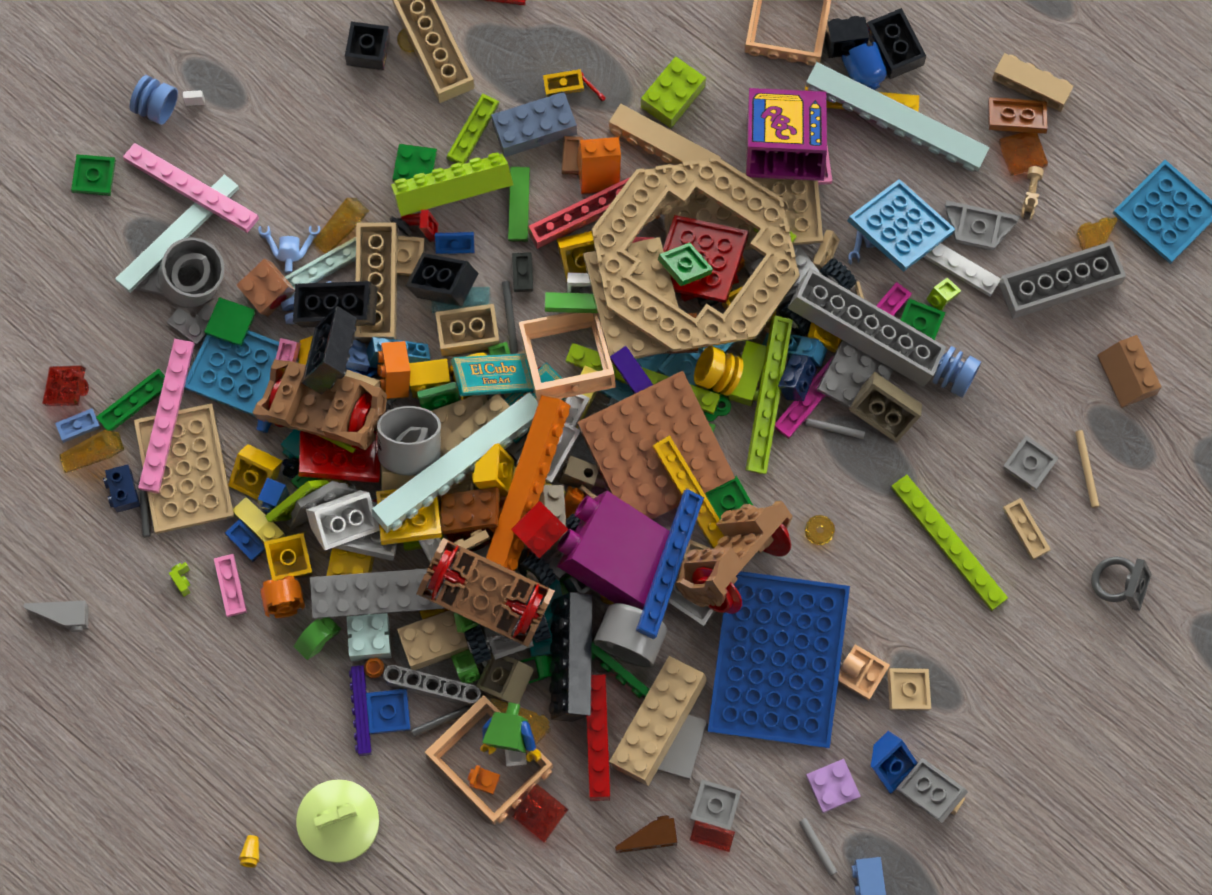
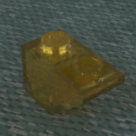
(1095, 234)

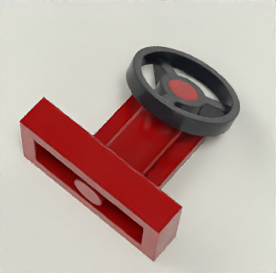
(424, 220)

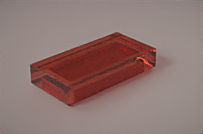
(712, 836)

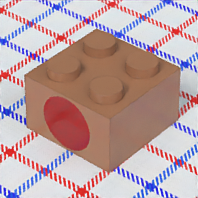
(266, 287)

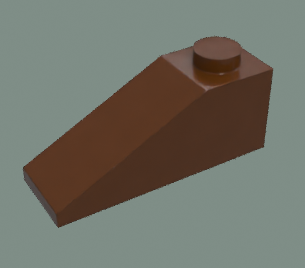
(654, 835)

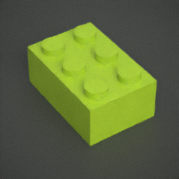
(673, 92)

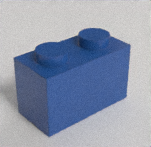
(272, 495)

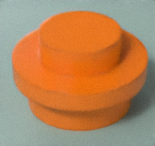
(374, 668)

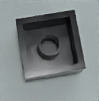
(845, 35)
(367, 45)

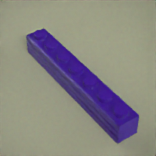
(360, 711)

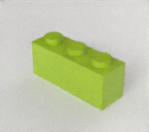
(753, 362)

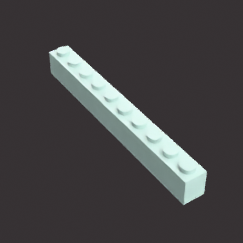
(898, 117)
(454, 465)

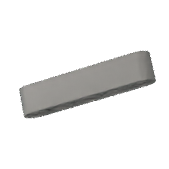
(424, 679)

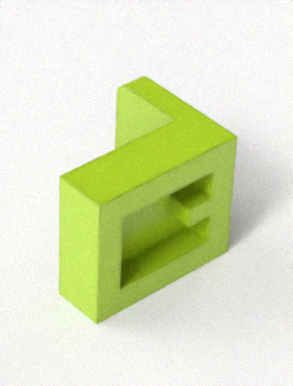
(942, 294)
(181, 582)

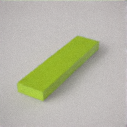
(472, 129)

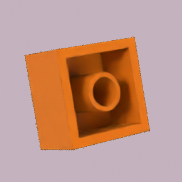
(394, 369)

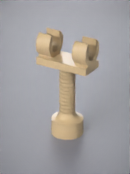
(1031, 199)

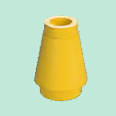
(250, 853)

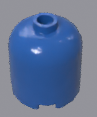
(865, 65)

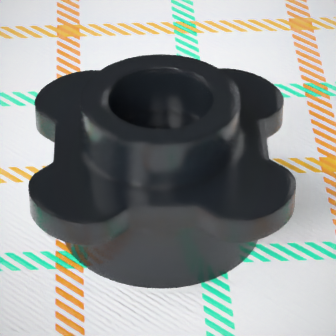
(290, 472)

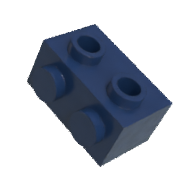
(797, 377)
(122, 488)

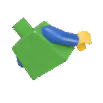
(509, 733)

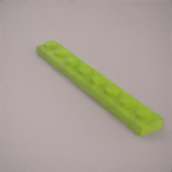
(582, 356)
(769, 395)
(949, 542)

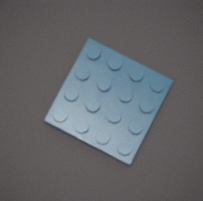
(1166, 211)
(901, 225)
(232, 372)

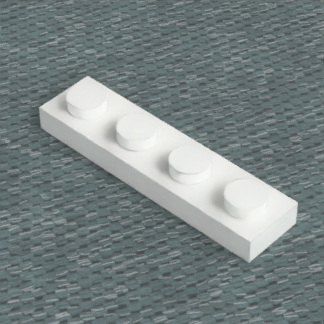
(963, 269)

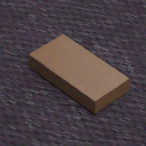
(570, 152)

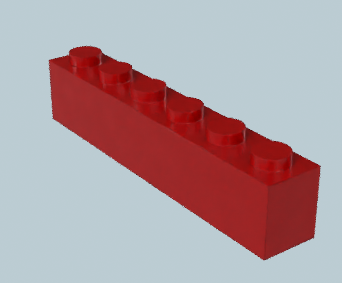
(598, 741)

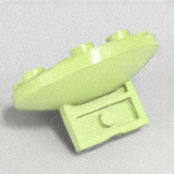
(337, 821)

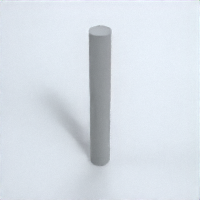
(835, 428)
(818, 846)

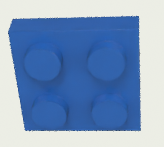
(388, 711)

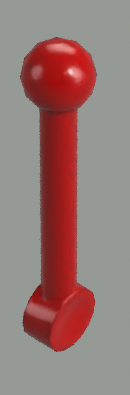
(600, 95)

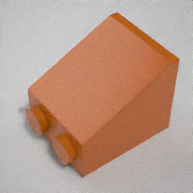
(598, 164)

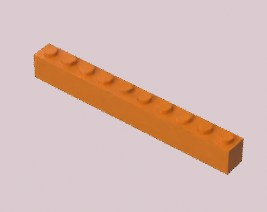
(528, 479)

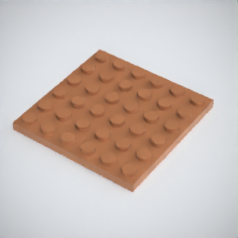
(624, 437)

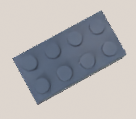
(534, 124)

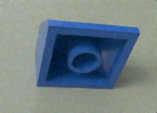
(891, 761)

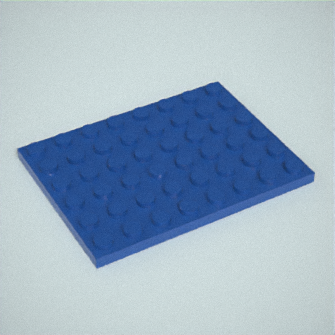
(780, 660)

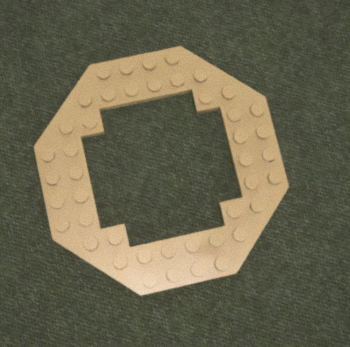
(654, 313)

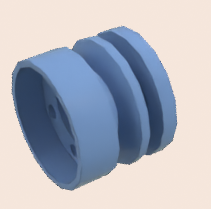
(153, 99)
(956, 371)

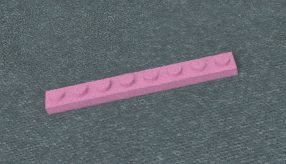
(191, 187)
(166, 416)

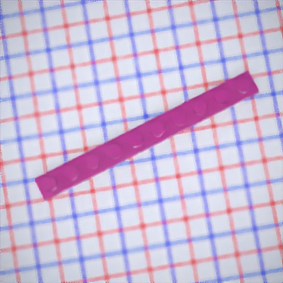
(800, 410)

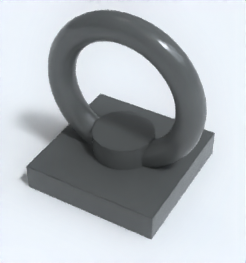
(1135, 584)

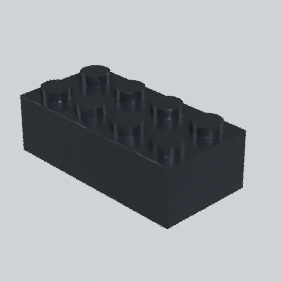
(317, 300)
(329, 350)

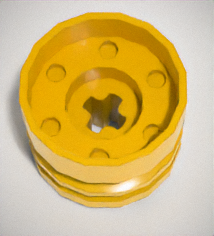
(718, 370)

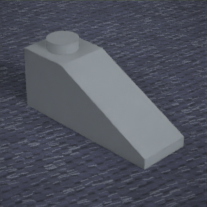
(68, 614)

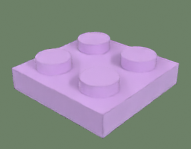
(833, 785)

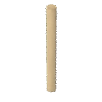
(1087, 469)

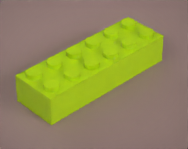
(451, 184)

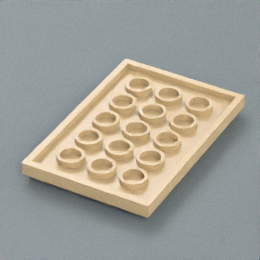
(649, 273)
(195, 474)

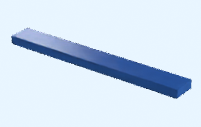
(669, 564)

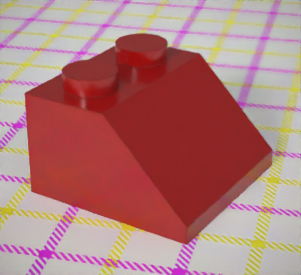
(539, 529)

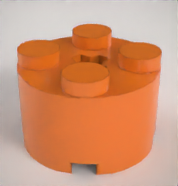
(282, 597)

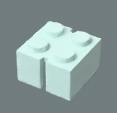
(369, 637)

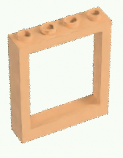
(790, 55)
(572, 385)
(454, 734)

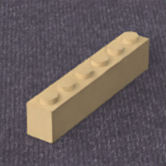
(655, 137)

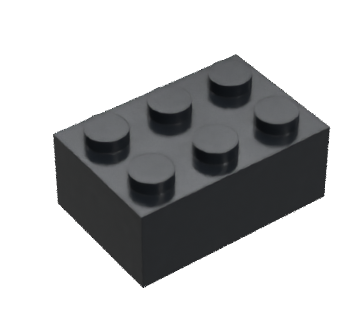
(896, 43)
(442, 279)

